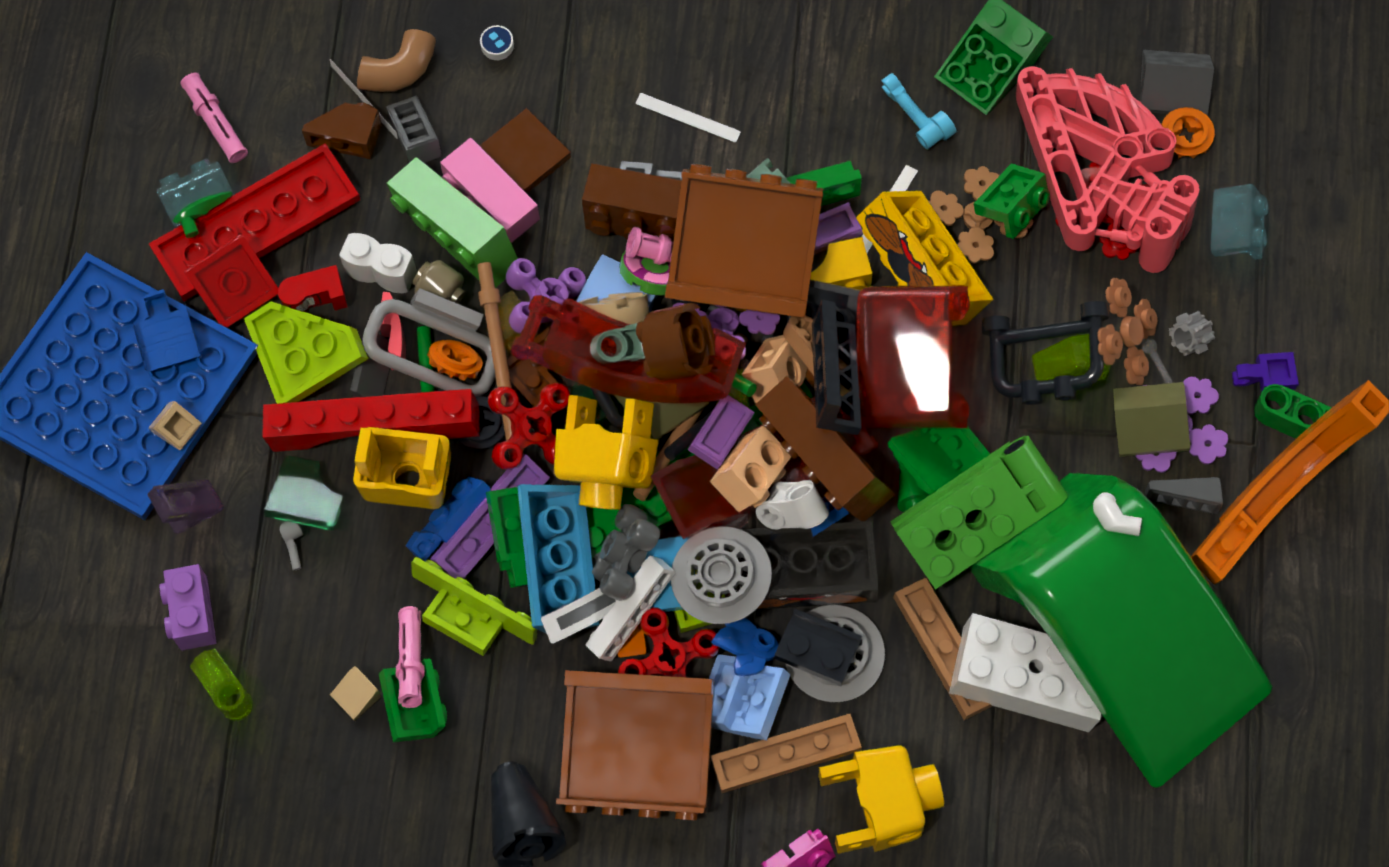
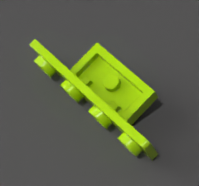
(467, 613)

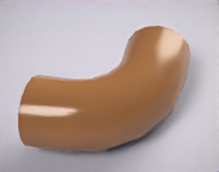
(400, 70)

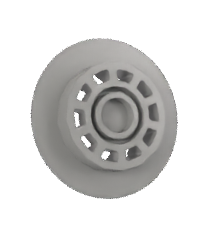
(721, 574)
(866, 670)

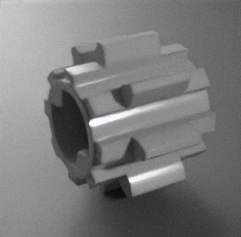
(1191, 333)

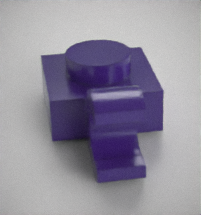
(1268, 370)

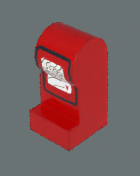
(313, 290)

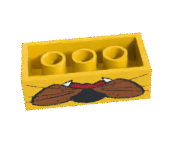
(919, 246)

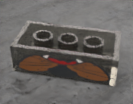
(820, 569)

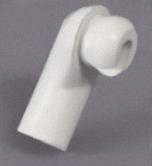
(1112, 517)

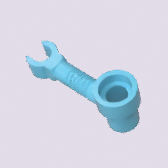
(932, 128)

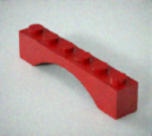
(315, 422)

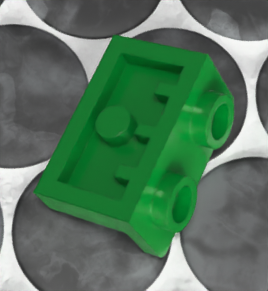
(1014, 198)

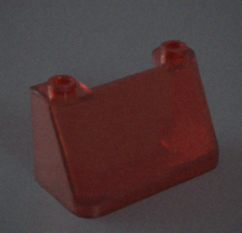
(908, 356)

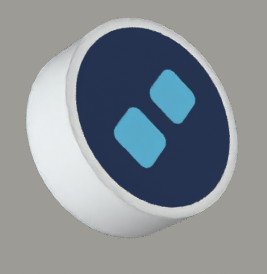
(496, 42)

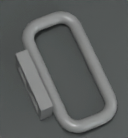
(442, 316)

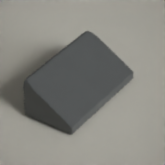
(371, 376)

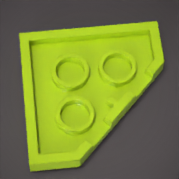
(302, 350)

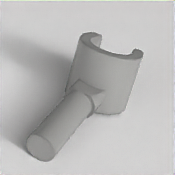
(290, 532)

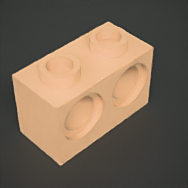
(751, 469)

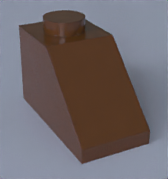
(345, 130)

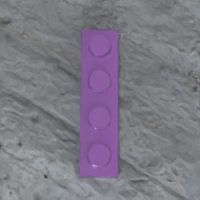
(475, 535)

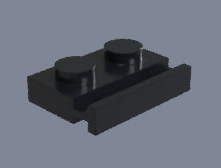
(818, 647)

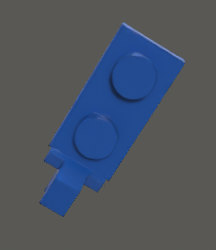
(449, 517)

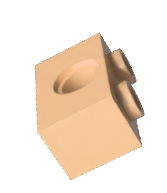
(772, 364)

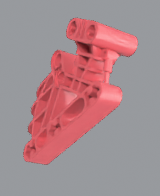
(1152, 216)

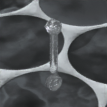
(1150, 346)

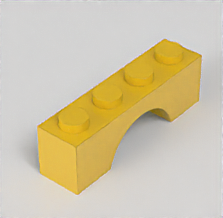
(844, 265)

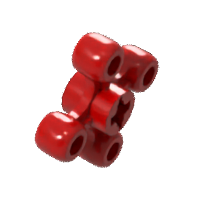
(520, 427)
(661, 639)

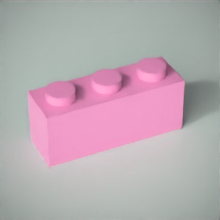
(490, 188)

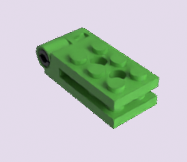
(1009, 489)

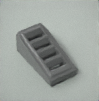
(423, 147)
(1192, 493)

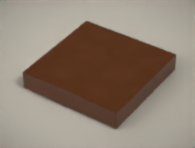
(526, 150)

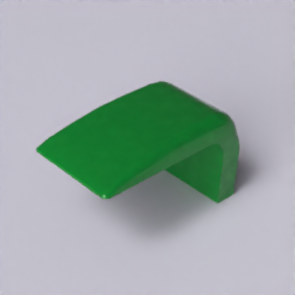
(1132, 624)

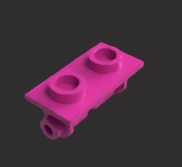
(809, 849)

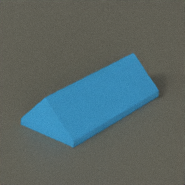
(555, 548)

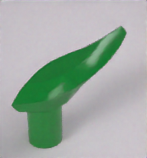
(197, 209)

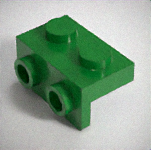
(416, 722)

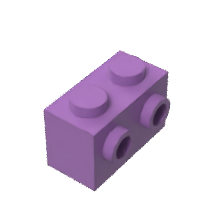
(189, 607)

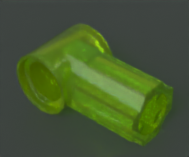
(221, 684)

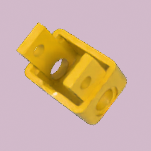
(388, 453)
(604, 459)
(889, 794)

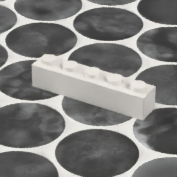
(626, 614)

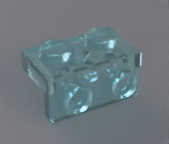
(203, 181)
(1238, 221)

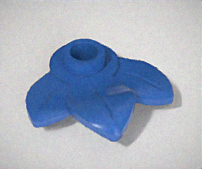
(749, 644)

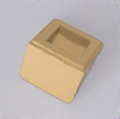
(175, 425)
(355, 693)

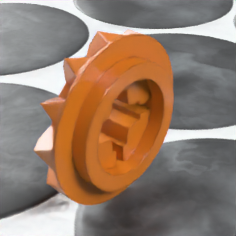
(1195, 122)
(455, 359)

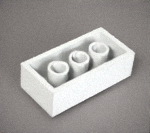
(996, 669)

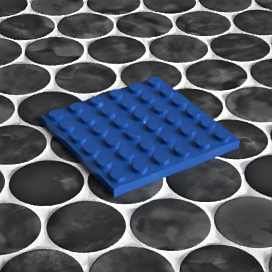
(85, 400)

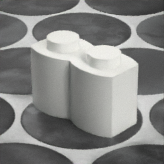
(380, 263)

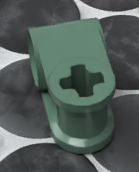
(627, 345)

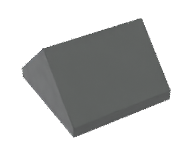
(1175, 81)

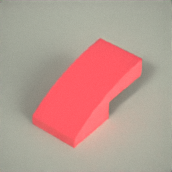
(393, 328)

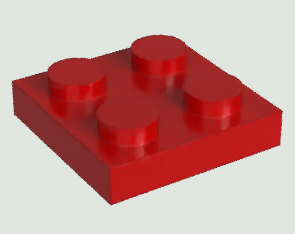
(232, 281)

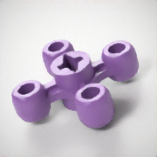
(522, 276)

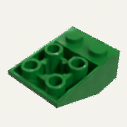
(992, 55)

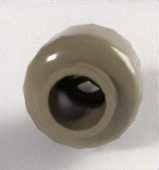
(440, 280)

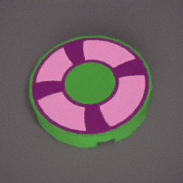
(645, 273)

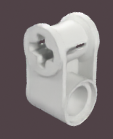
(792, 506)

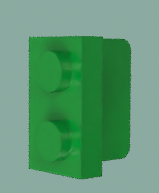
(937, 455)

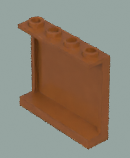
(744, 241)
(636, 744)

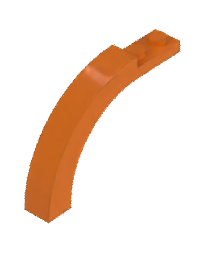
(1286, 476)

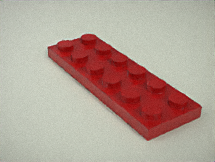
(265, 214)

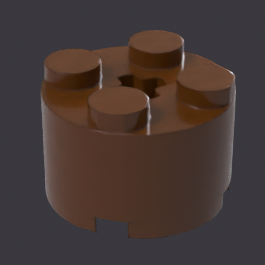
(676, 342)

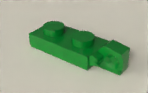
(507, 534)

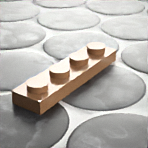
(936, 636)
(786, 753)

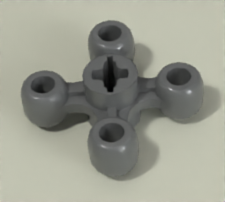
(624, 551)

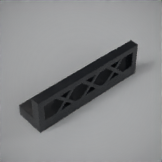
(829, 376)

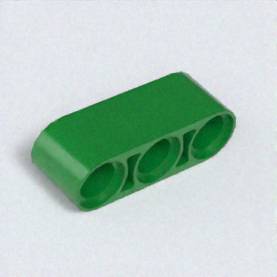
(1291, 405)

